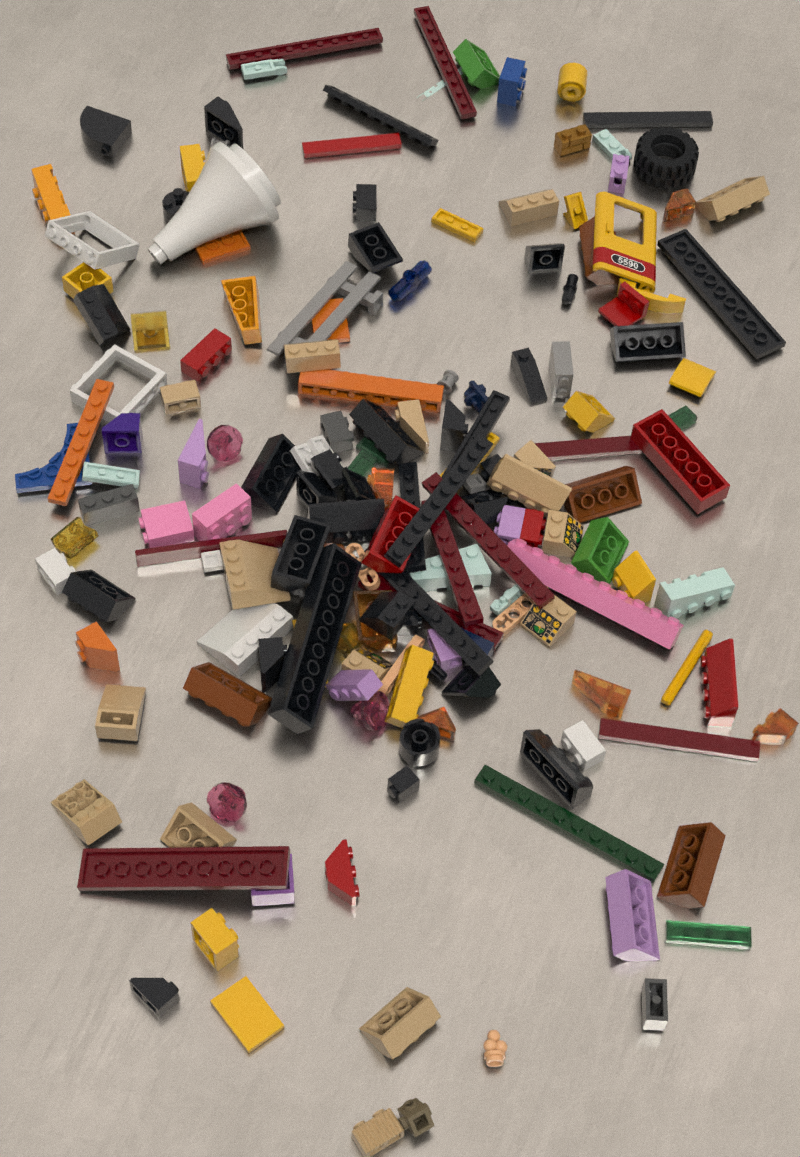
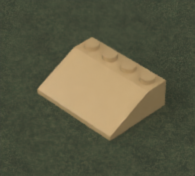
(249, 573)

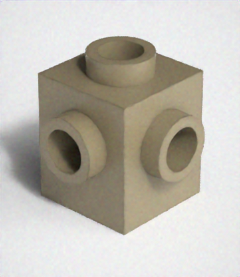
(415, 1117)

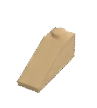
(412, 422)

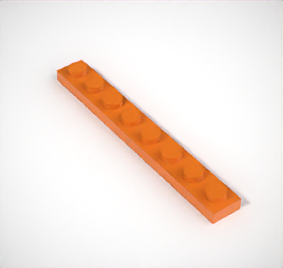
(81, 442)

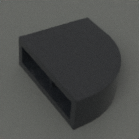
(104, 131)

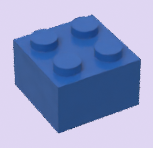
(511, 82)

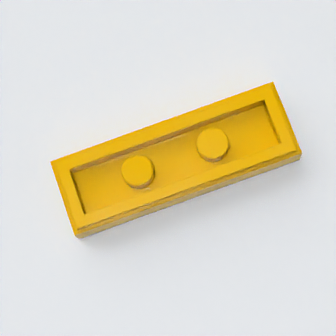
(457, 225)

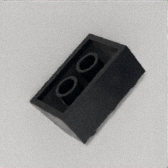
(101, 313)
(97, 595)

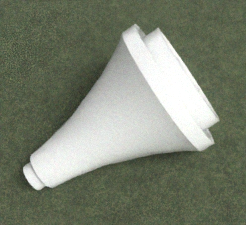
(225, 199)

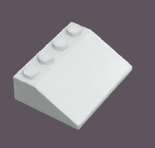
(236, 636)

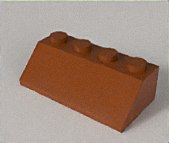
(599, 277)
(603, 494)
(227, 694)
(691, 865)

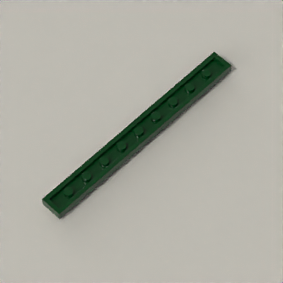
(569, 823)

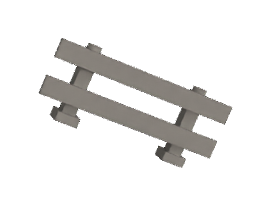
(336, 284)

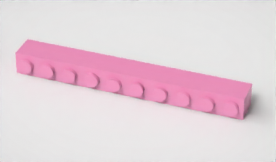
(599, 595)

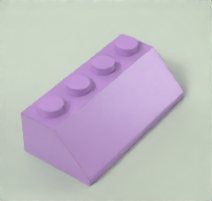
(632, 917)

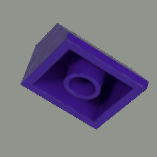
(123, 434)

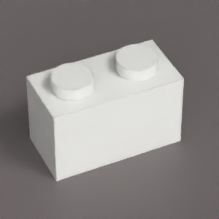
(54, 569)
(582, 745)

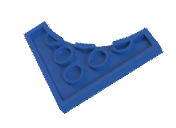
(44, 477)

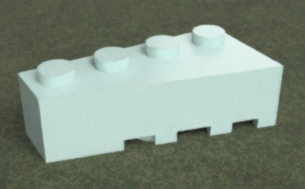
(435, 576)
(694, 592)

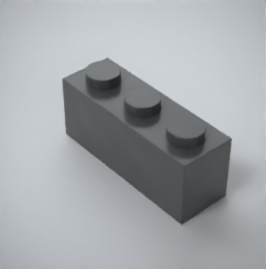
(108, 505)

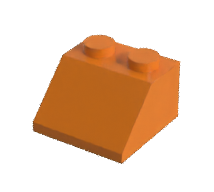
(96, 648)

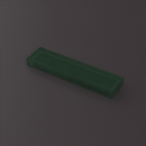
(708, 934)

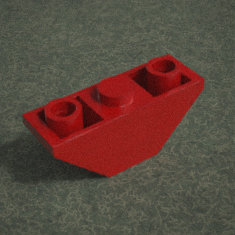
(340, 874)

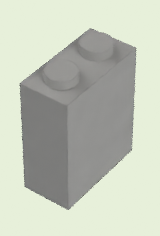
(561, 369)

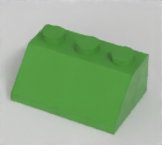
(476, 65)
(600, 550)

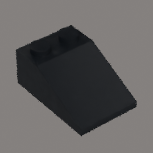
(222, 122)
(373, 248)

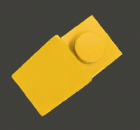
(576, 211)

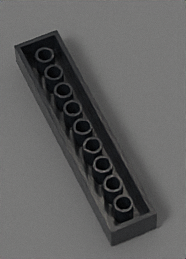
(315, 640)

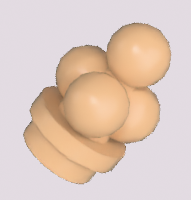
(494, 1049)

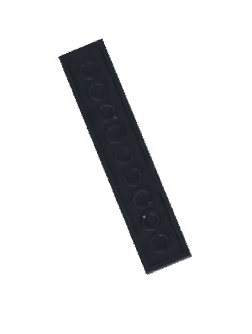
(721, 294)

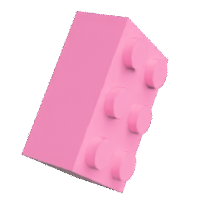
(222, 514)

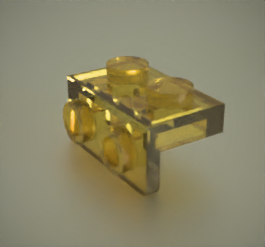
(73, 538)

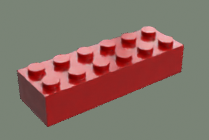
(680, 461)

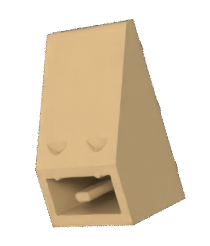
(120, 712)
(87, 811)

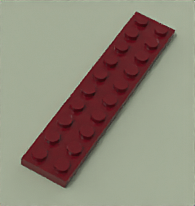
(184, 868)

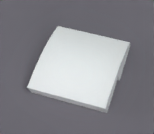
(304, 452)

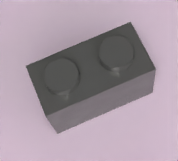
(336, 431)
(654, 1004)

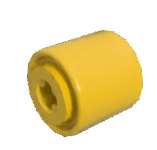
(572, 82)

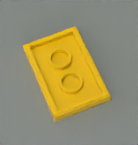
(247, 1014)

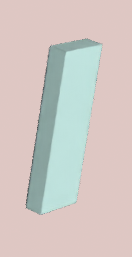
(110, 475)

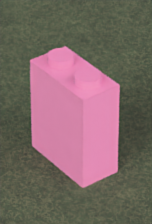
(166, 525)

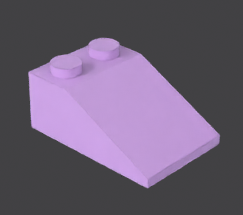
(192, 461)

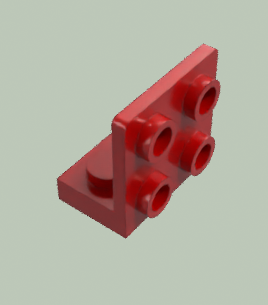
(626, 307)

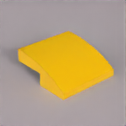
(692, 377)

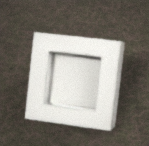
(212, 561)

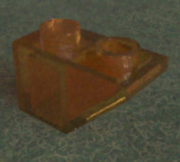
(679, 205)
(776, 729)

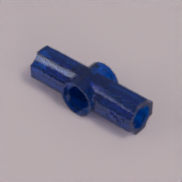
(409, 281)

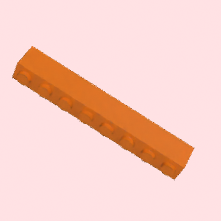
(376, 389)

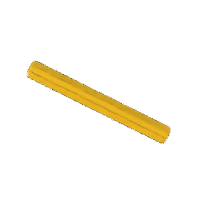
(686, 667)

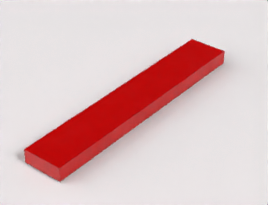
(351, 145)

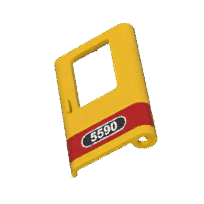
(622, 255)

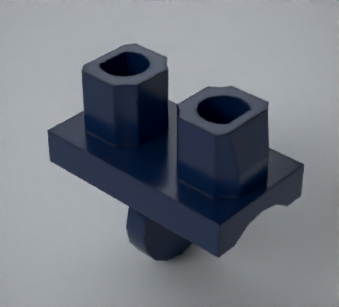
(475, 396)

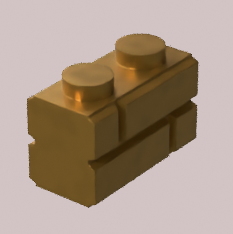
(572, 140)

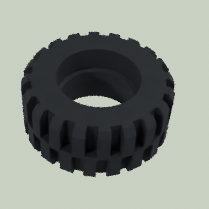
(664, 171)

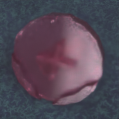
(224, 443)
(372, 711)
(227, 802)

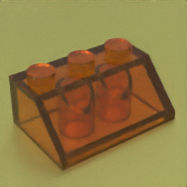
(366, 635)

